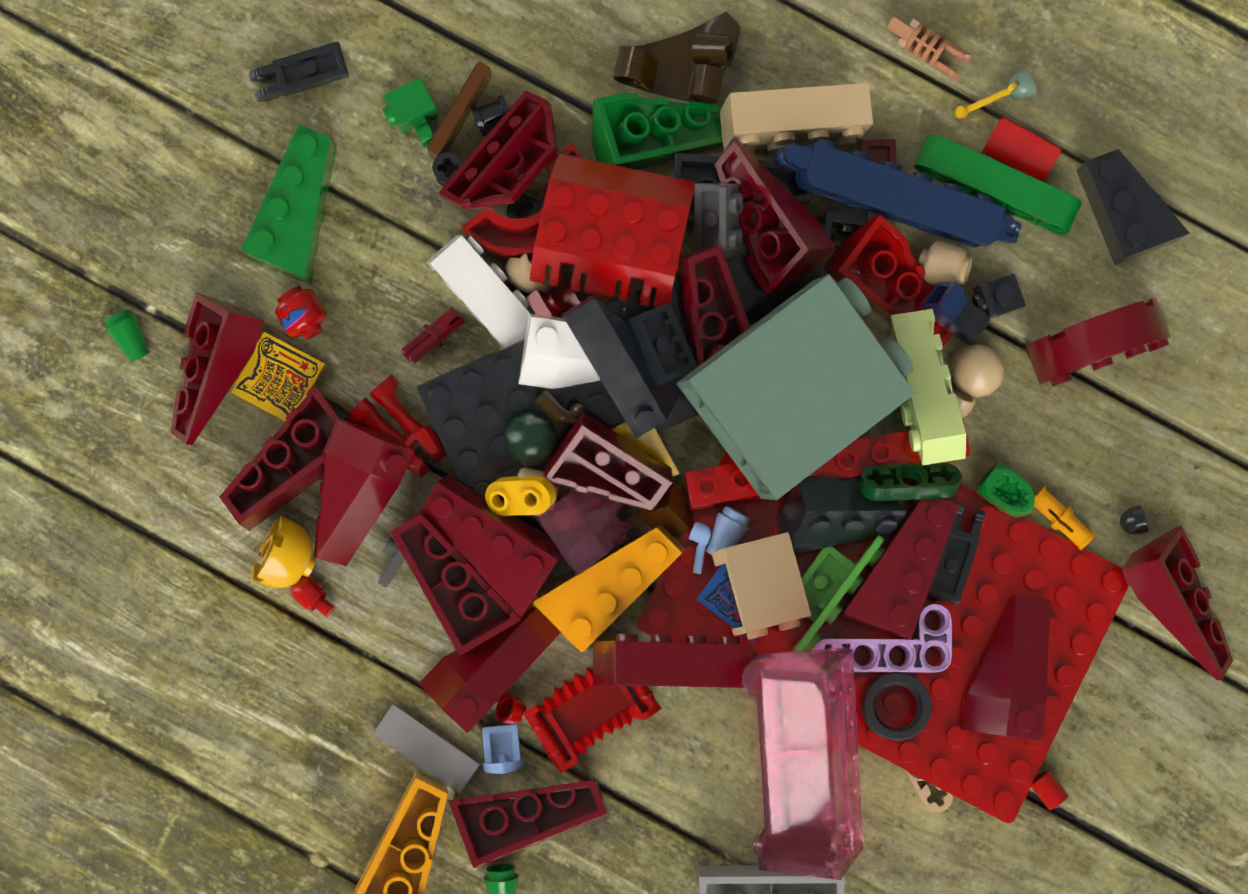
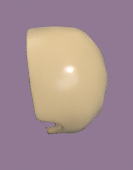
(518, 273)
(976, 370)

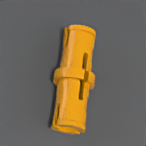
(1062, 518)

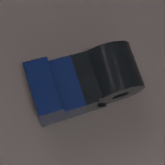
(956, 312)

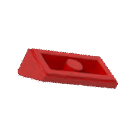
(1021, 149)

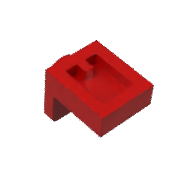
(553, 304)

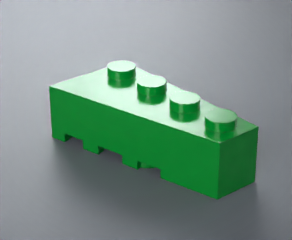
(293, 208)

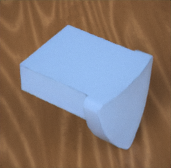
(501, 749)

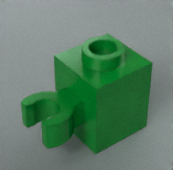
(411, 109)

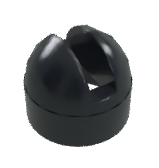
(1134, 521)

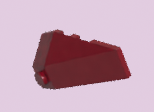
(218, 351)
(1012, 678)
(477, 679)

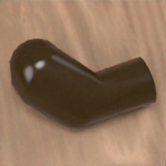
(557, 411)

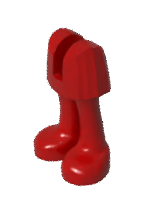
(386, 396)

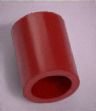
(1049, 789)

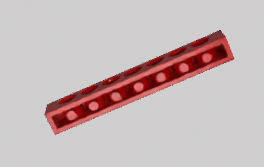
(728, 485)

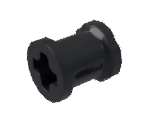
(490, 114)
(440, 166)

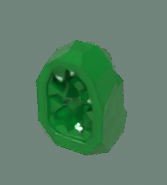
(1006, 491)

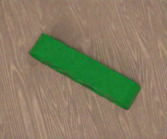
(1010, 188)

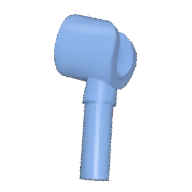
(701, 535)

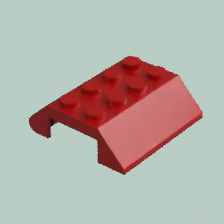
(612, 227)

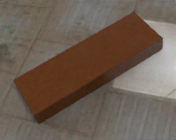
(460, 110)

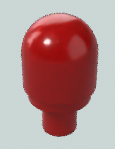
(311, 596)

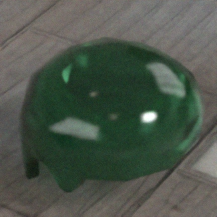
(530, 439)

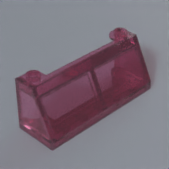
(807, 762)

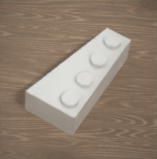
(482, 289)

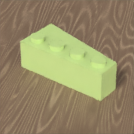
(933, 411)

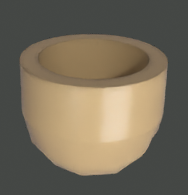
(964, 401)

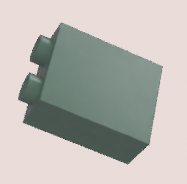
(799, 385)

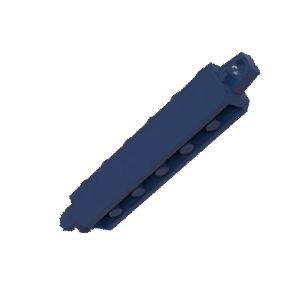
(898, 195)

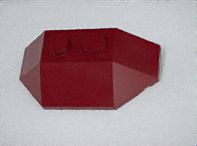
(506, 157)

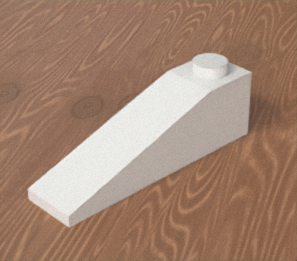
(553, 355)

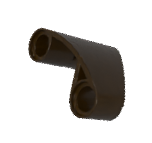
(683, 65)

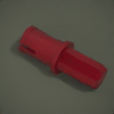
(432, 336)

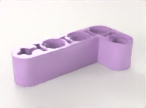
(913, 649)

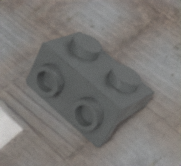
(717, 217)

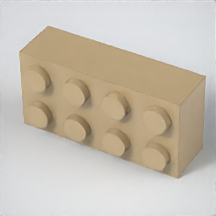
(797, 116)

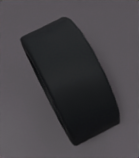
(921, 696)

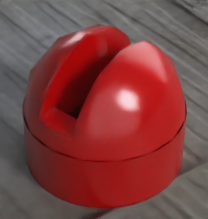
(504, 706)

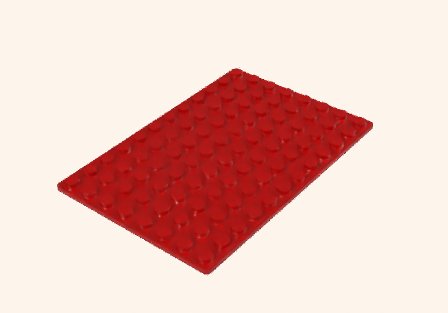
(1009, 561)

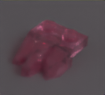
(584, 527)

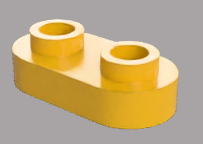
(517, 495)

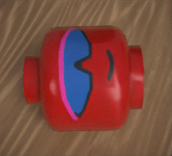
(300, 313)

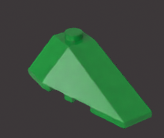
(650, 131)

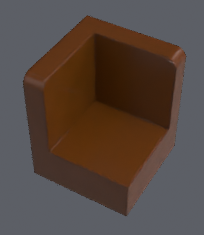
(670, 512)

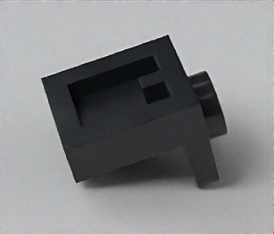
(843, 220)
(998, 296)

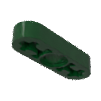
(886, 482)

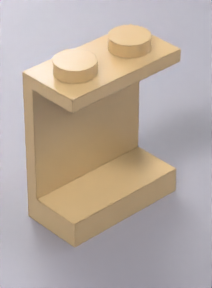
(765, 584)

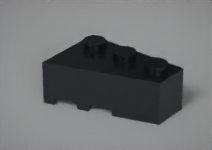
(1127, 208)
(835, 513)

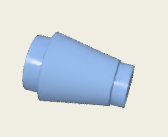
(728, 529)

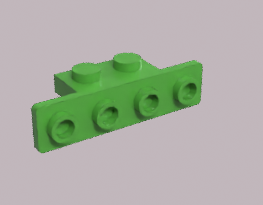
(826, 584)

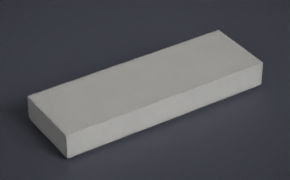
(426, 748)

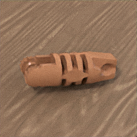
(927, 45)

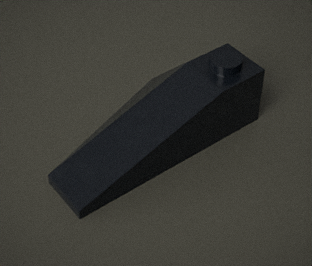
(621, 366)

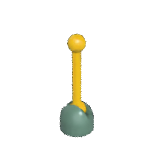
(1019, 86)

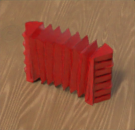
(584, 713)

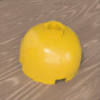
(284, 555)

